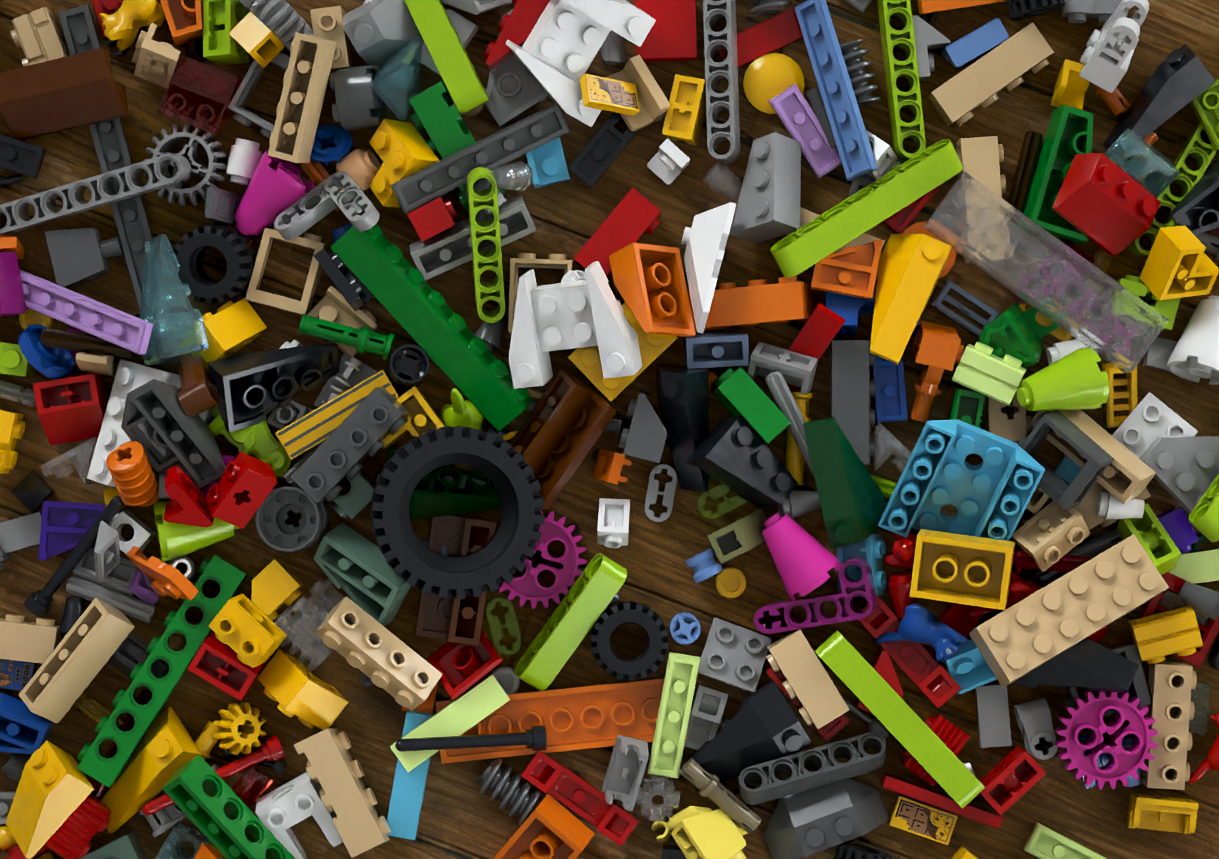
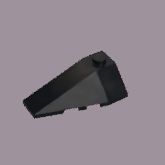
(264, 380)

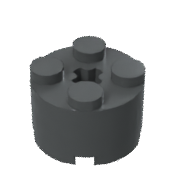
(356, 102)

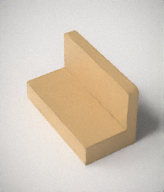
(650, 96)

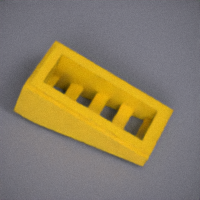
(1131, 393)

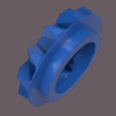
(325, 136)

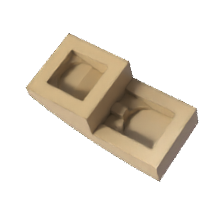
(96, 363)

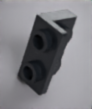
(345, 280)

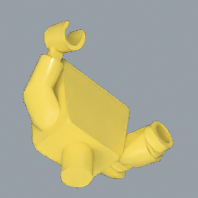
(704, 833)

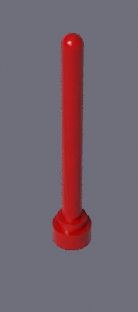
(268, 751)

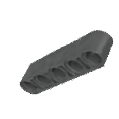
(822, 757)

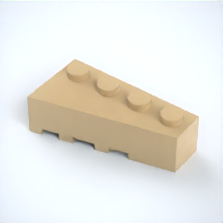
(344, 790)

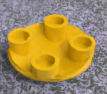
(769, 77)

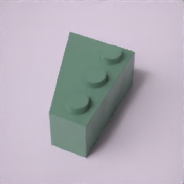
(362, 573)

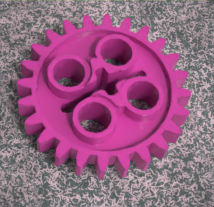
(528, 586)
(1121, 760)

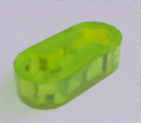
(722, 508)
(511, 624)

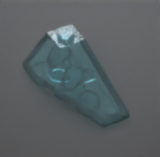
(165, 303)

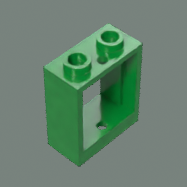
(745, 398)

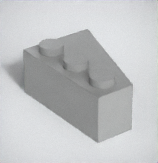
(769, 190)

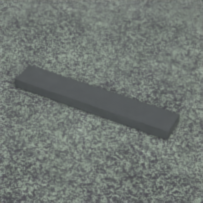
(487, 153)

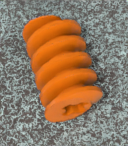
(133, 475)

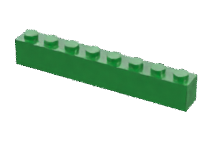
(432, 324)

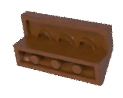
(61, 94)
(561, 432)
(451, 617)

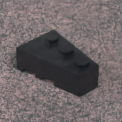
(744, 463)

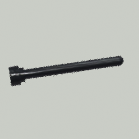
(40, 601)
(532, 738)

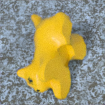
(129, 19)

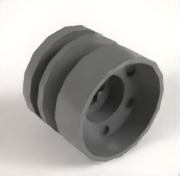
(275, 518)

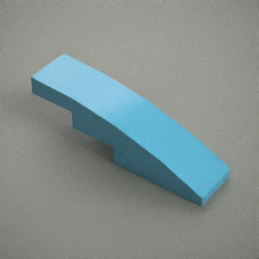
(408, 788)

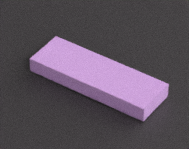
(805, 127)

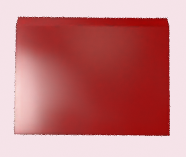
(464, 663)

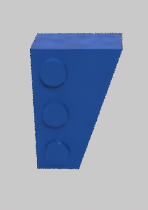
(20, 728)

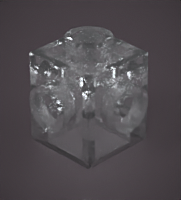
(657, 786)

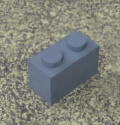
(716, 349)

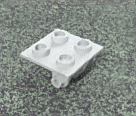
(1148, 422)

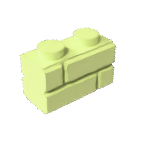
(989, 373)

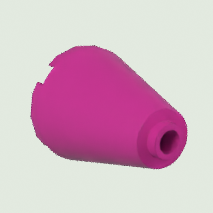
(270, 192)
(797, 555)

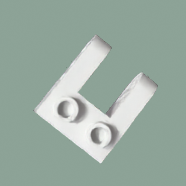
(1112, 47)
(292, 804)

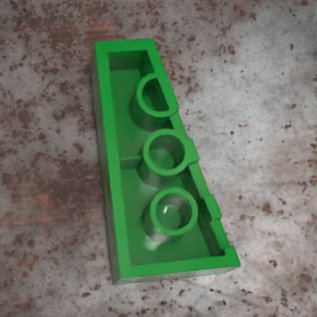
(444, 125)
(1066, 136)

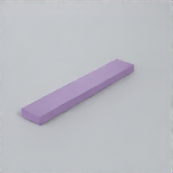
(86, 313)

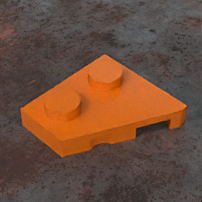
(849, 271)
(164, 578)

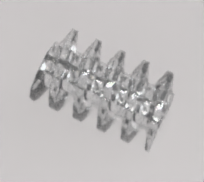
(299, 644)

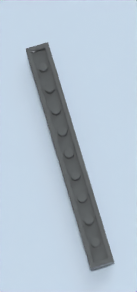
(112, 152)

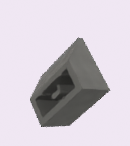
(646, 433)

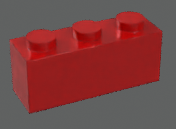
(623, 226)

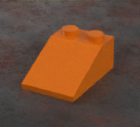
(654, 288)
(547, 834)

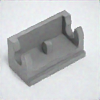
(795, 367)
(625, 771)

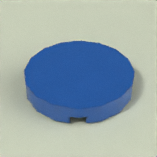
(48, 361)

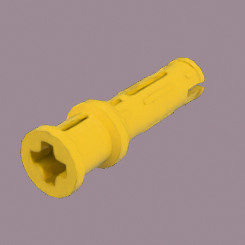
(794, 457)

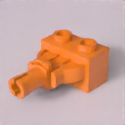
(937, 350)

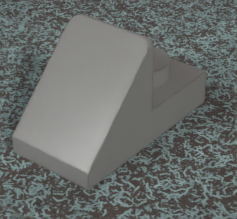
(926, 39)

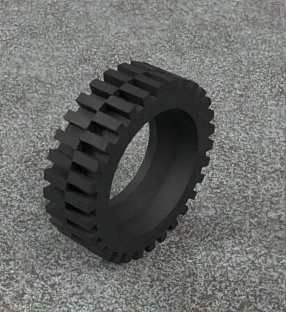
(500, 556)

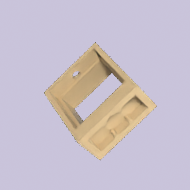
(529, 261)
(280, 302)

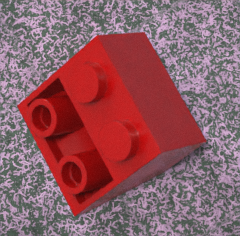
(71, 407)
(223, 669)

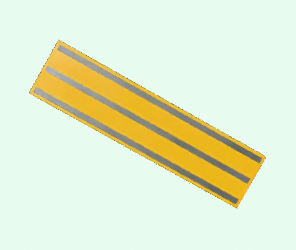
(325, 419)

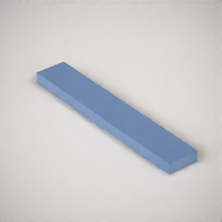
(836, 89)

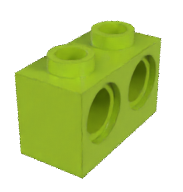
(218, 21)

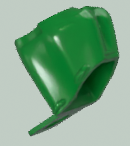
(1016, 335)

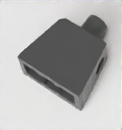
(80, 255)

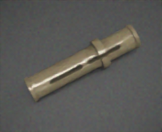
(711, 788)

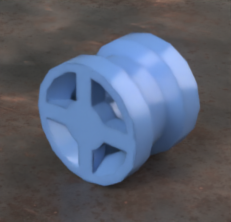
(703, 565)
(684, 632)

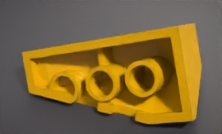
(903, 287)
(149, 768)

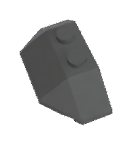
(169, 435)
(823, 818)

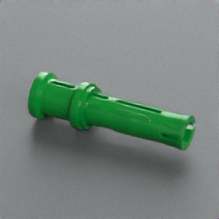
(361, 339)

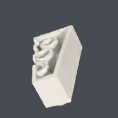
(111, 435)

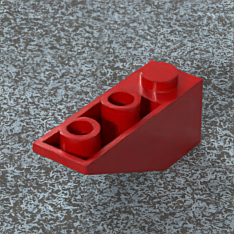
(514, 28)

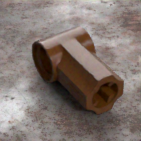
(197, 389)

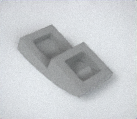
(705, 716)

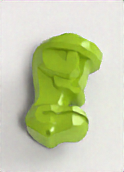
(255, 441)

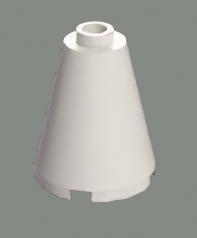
(1198, 347)

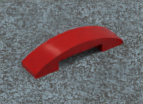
(911, 656)
(580, 797)

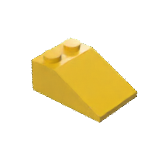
(45, 797)

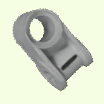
(1035, 723)

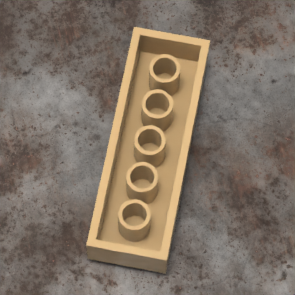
(1068, 610)

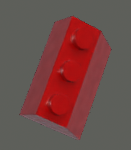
(1105, 202)

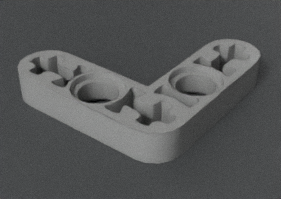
(301, 217)

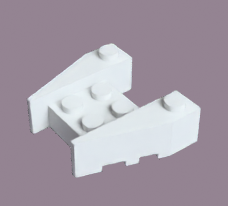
(568, 41)
(569, 318)

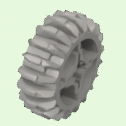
(278, 18)
(189, 151)

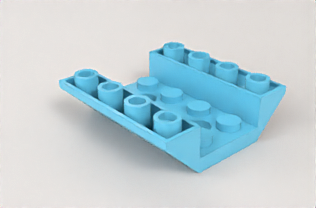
(986, 495)

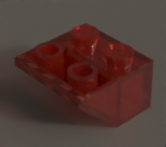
(199, 95)

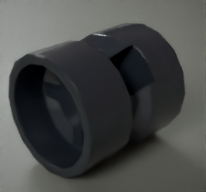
(407, 367)

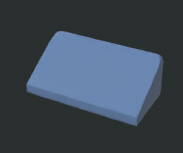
(975, 43)

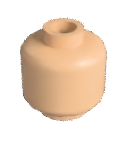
(360, 166)

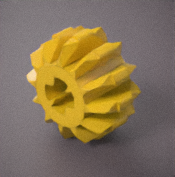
(228, 728)

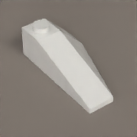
(704, 255)

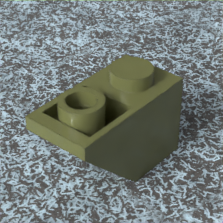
(737, 536)

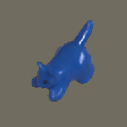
(922, 627)

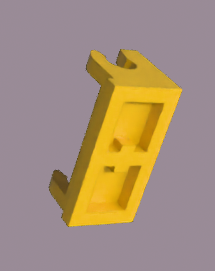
(686, 111)
(1162, 813)

